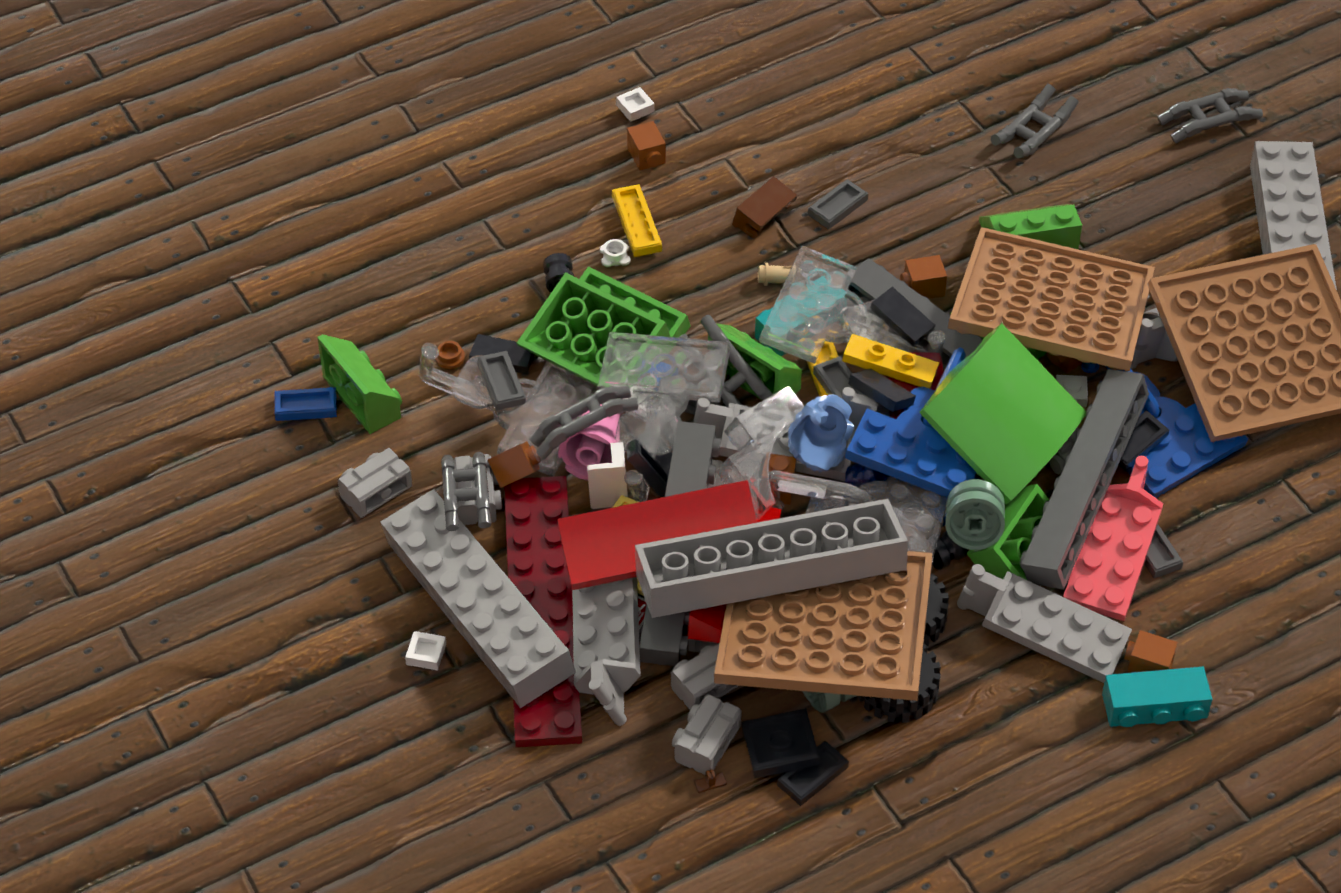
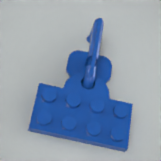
(910, 446)
(1187, 446)

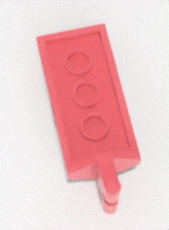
(1116, 547)

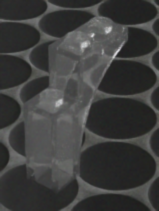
(754, 437)

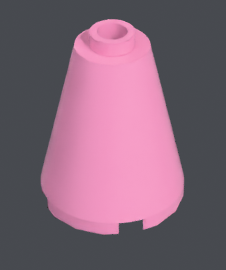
(589, 446)

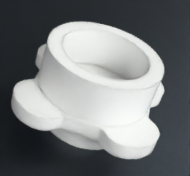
(615, 253)

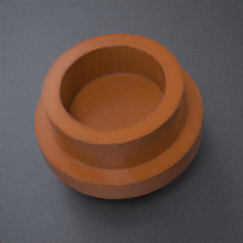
(450, 355)

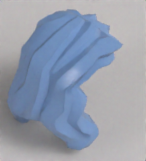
(821, 433)

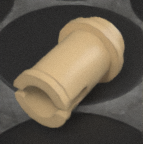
(772, 274)

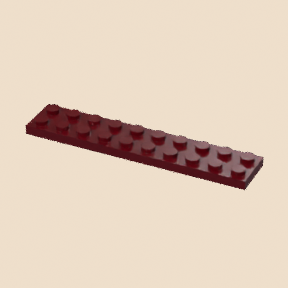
(542, 577)

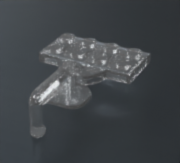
(820, 308)
(663, 379)
(546, 396)
(917, 509)

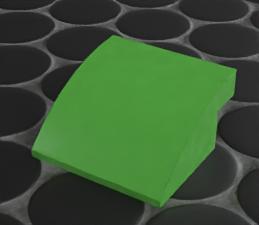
(580, 314)
(1003, 412)

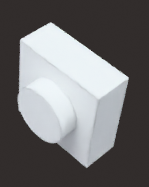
(635, 104)
(1076, 387)
(425, 650)

